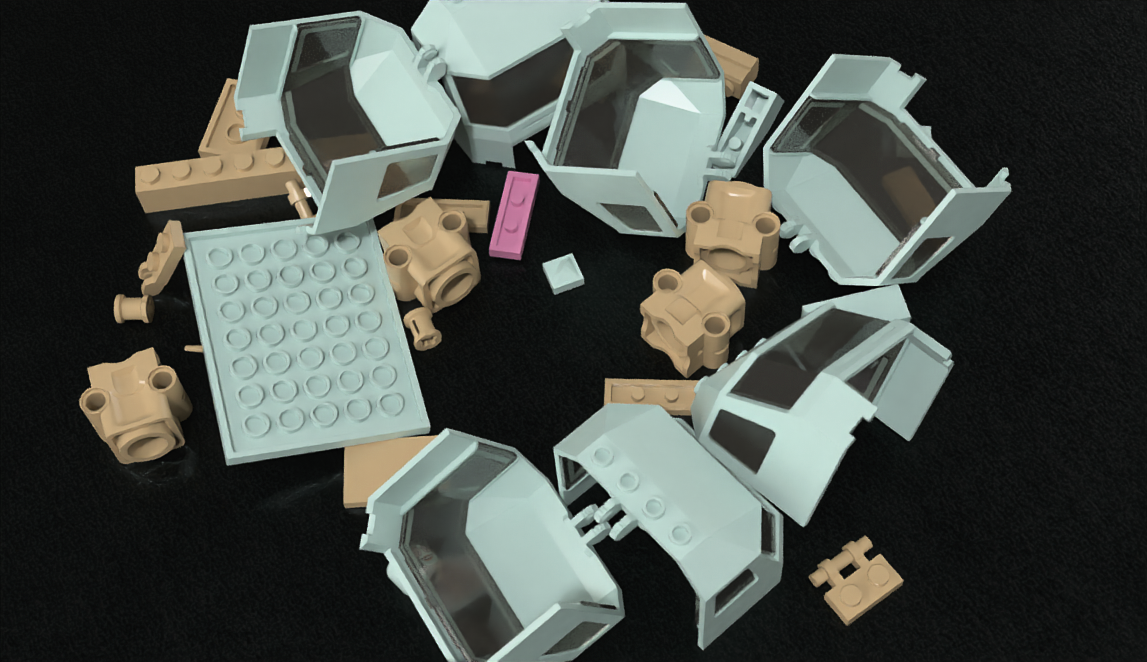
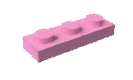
(514, 215)

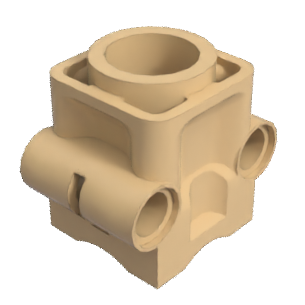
(734, 230)
(430, 256)
(693, 316)
(137, 407)

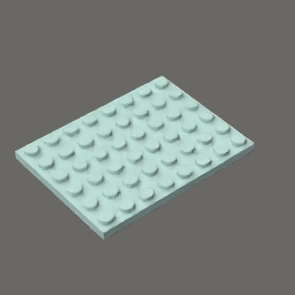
(301, 339)

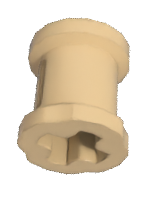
(134, 308)
(422, 328)

